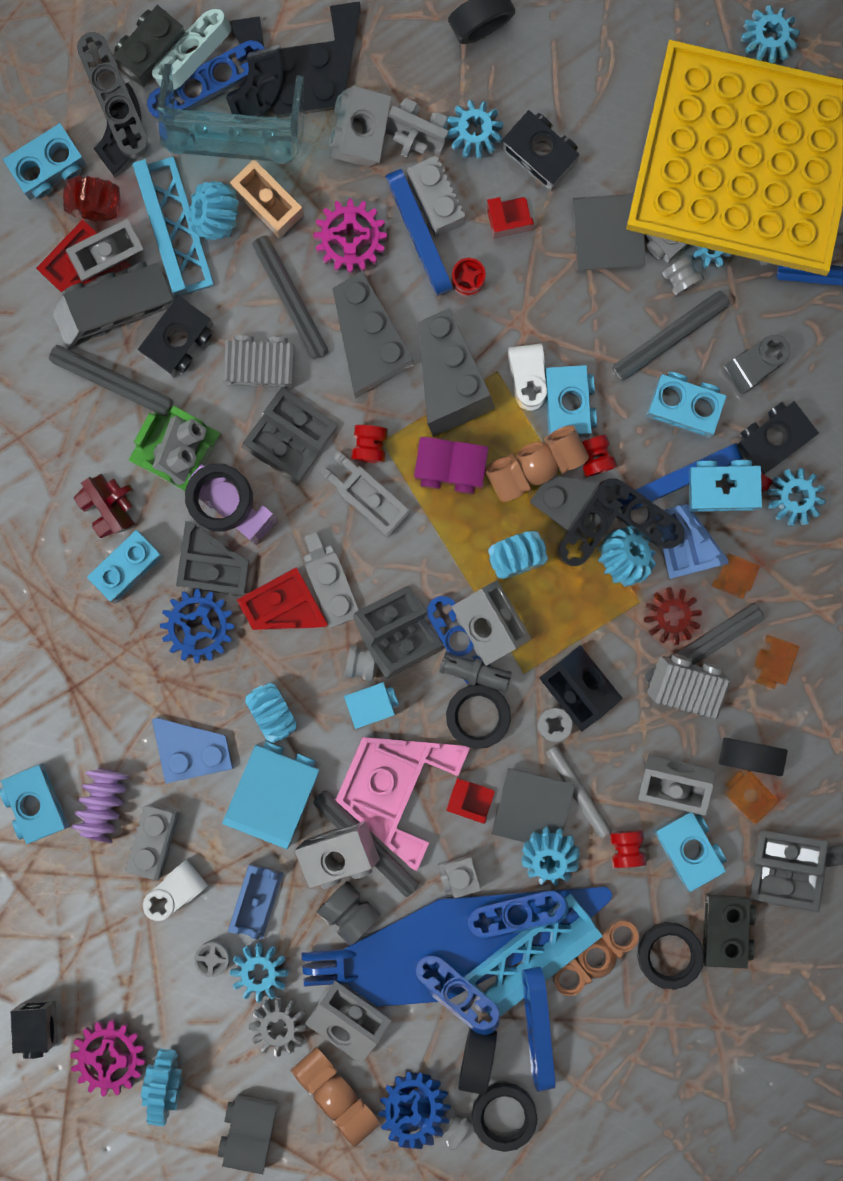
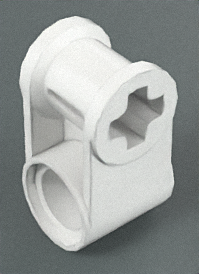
(528, 370)
(178, 888)

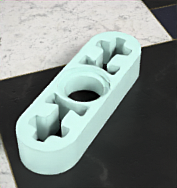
(205, 33)

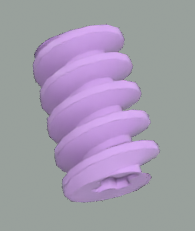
(100, 804)

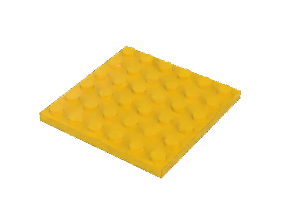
(743, 159)

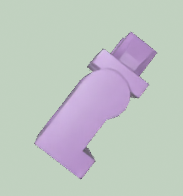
(224, 498)

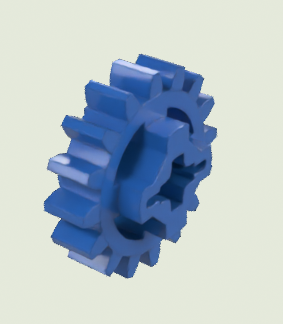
(190, 641)
(418, 1109)

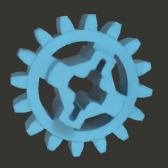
(161, 1087)

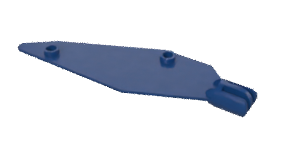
(386, 961)

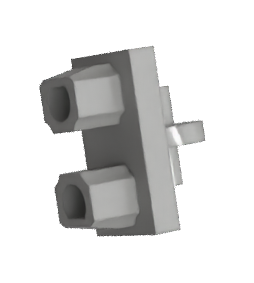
(416, 132)
(178, 448)

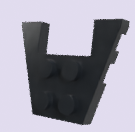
(322, 64)

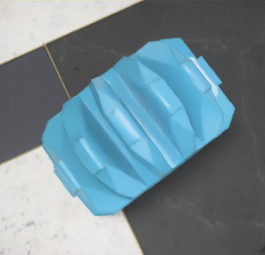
(769, 46)
(474, 116)
(213, 210)
(792, 508)
(517, 554)
(626, 556)
(270, 712)
(562, 852)
(268, 979)

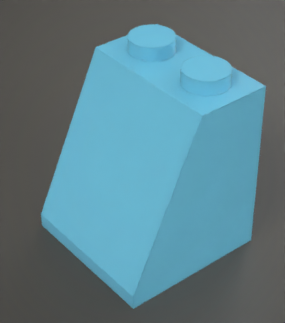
(272, 795)

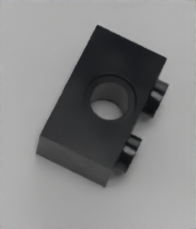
(547, 168)
(178, 317)
(795, 429)
(581, 688)
(34, 1028)

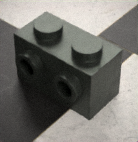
(147, 44)
(727, 931)

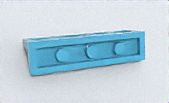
(160, 228)
(550, 957)

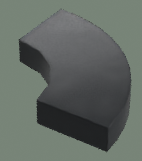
(261, 85)
(107, 148)

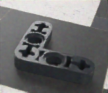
(608, 512)

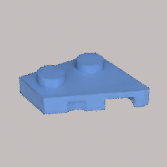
(697, 549)
(190, 751)

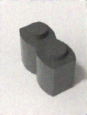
(248, 1134)

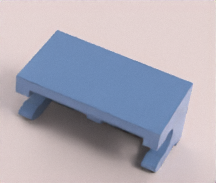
(255, 901)

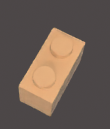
(267, 198)

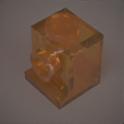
(736, 576)
(774, 661)
(760, 806)

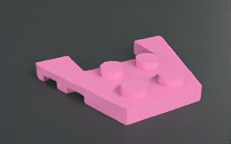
(383, 781)

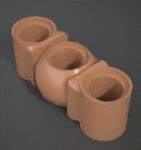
(537, 463)
(611, 951)
(335, 1097)

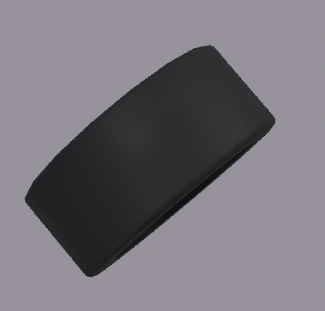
(479, 18)
(218, 471)
(482, 741)
(753, 757)
(696, 958)
(477, 1062)
(504, 1143)

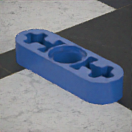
(439, 622)
(540, 900)
(483, 1003)

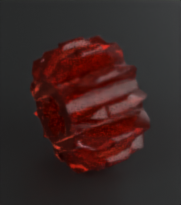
(91, 198)
(680, 624)

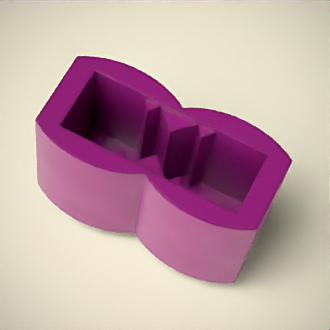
(451, 464)

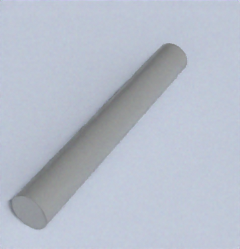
(579, 793)

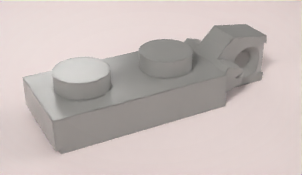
(329, 582)

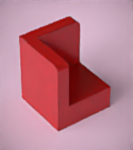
(509, 216)
(470, 800)

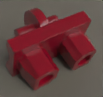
(110, 502)

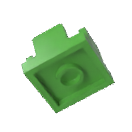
(152, 434)

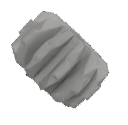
(282, 1037)

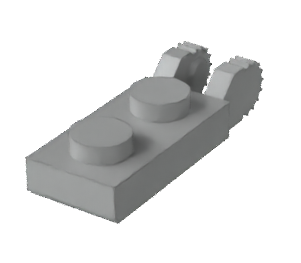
(367, 496)

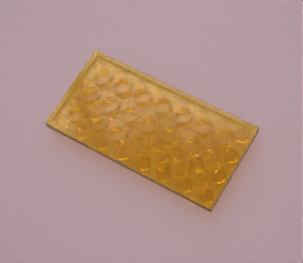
(552, 601)

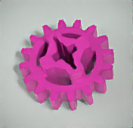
(333, 235)
(123, 1058)

